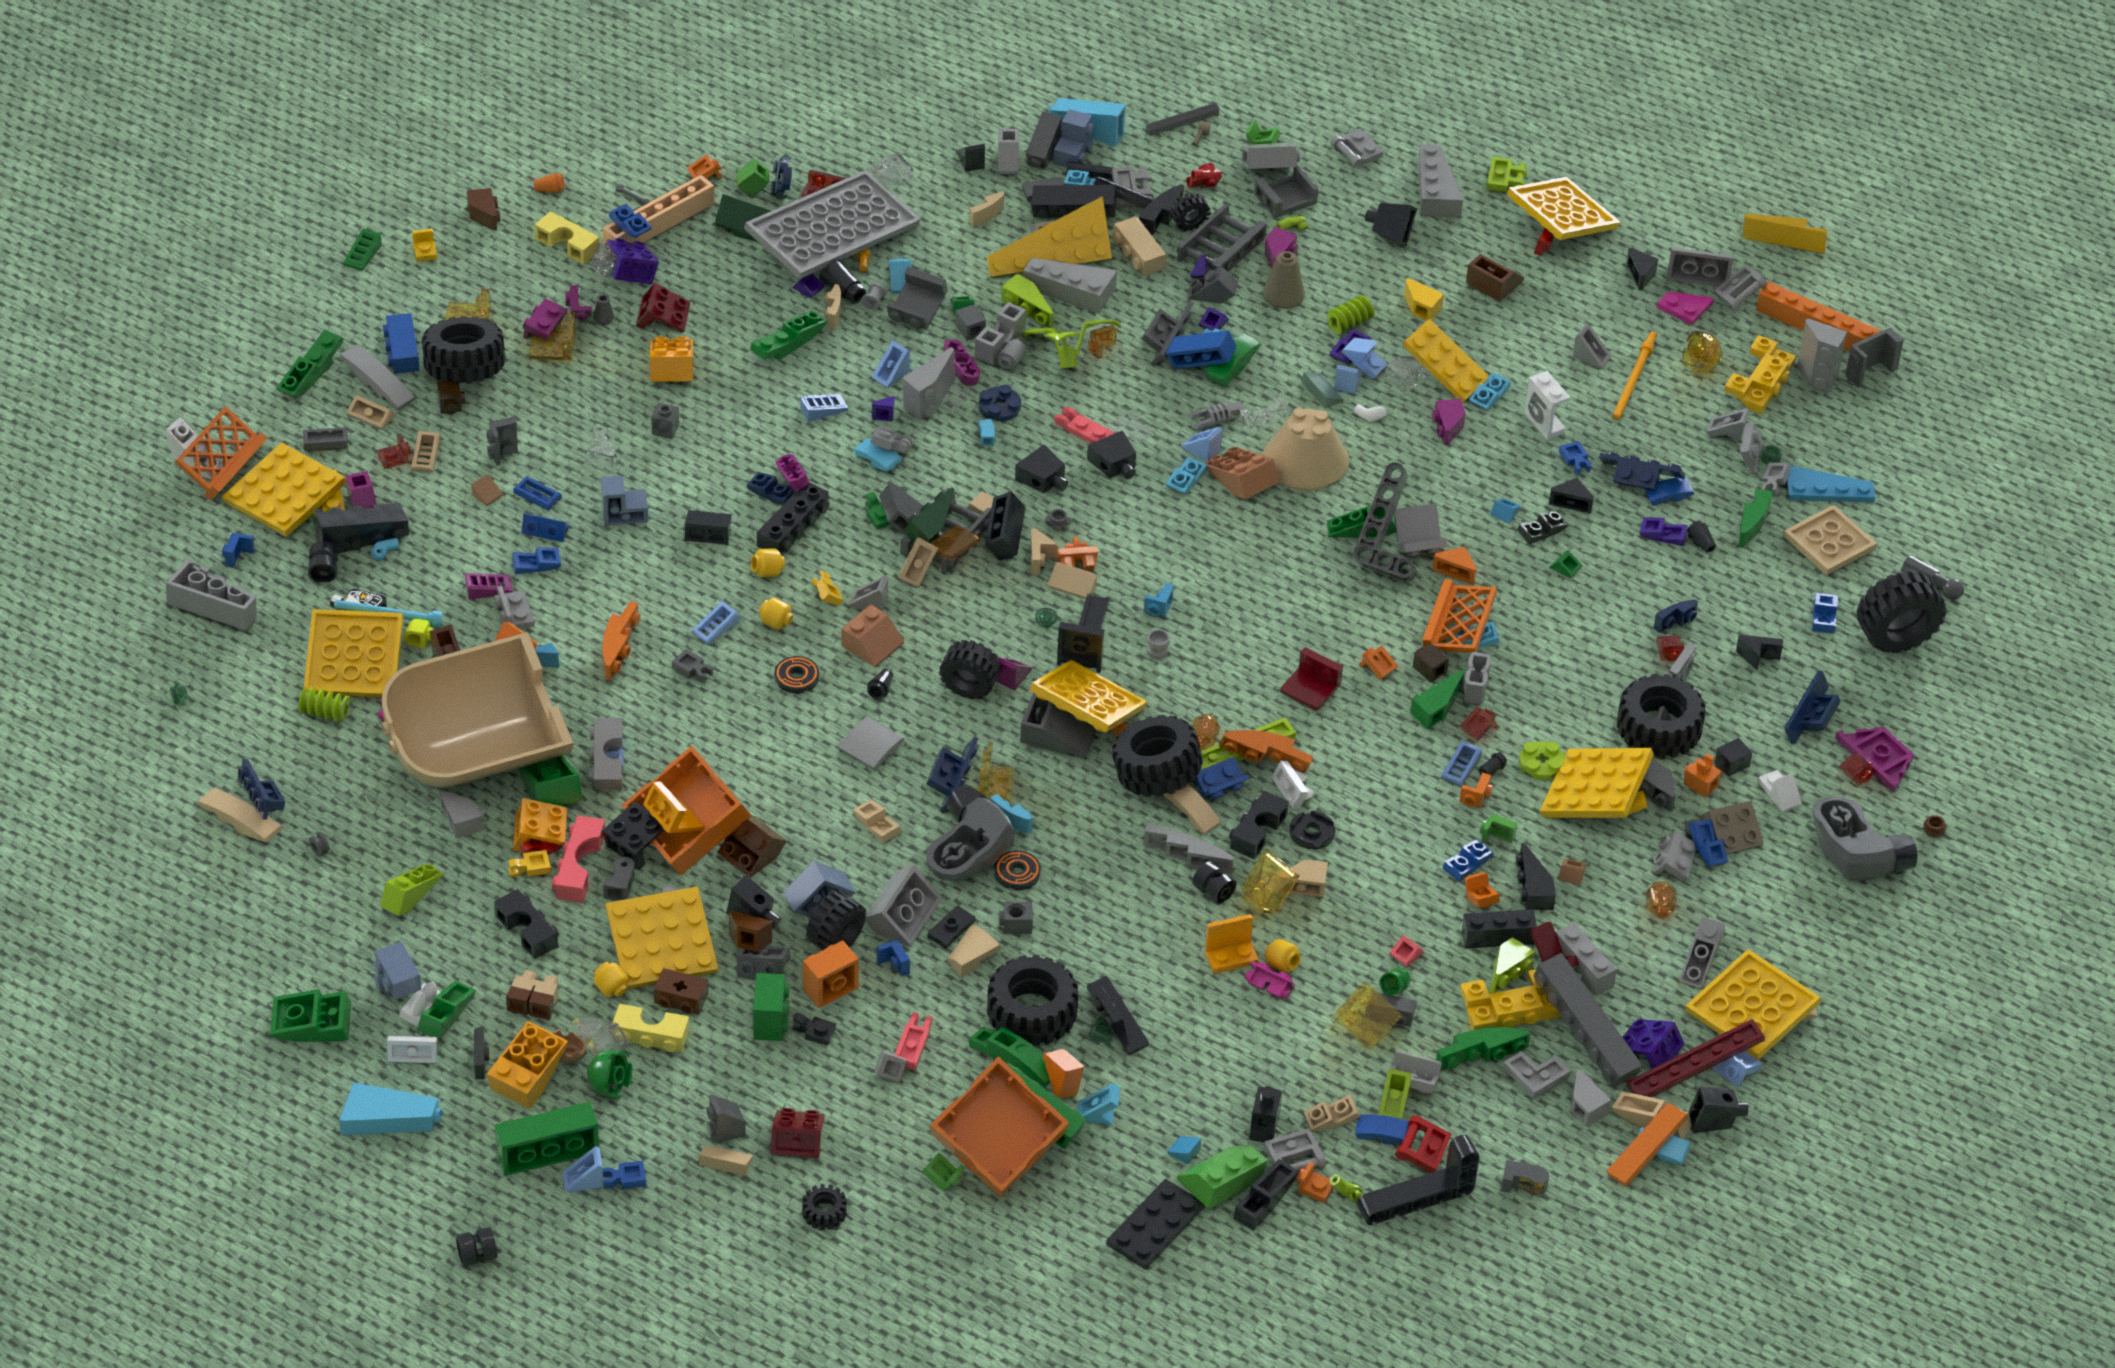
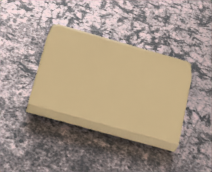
(370, 412)
(917, 562)
(1072, 580)
(725, 1160)

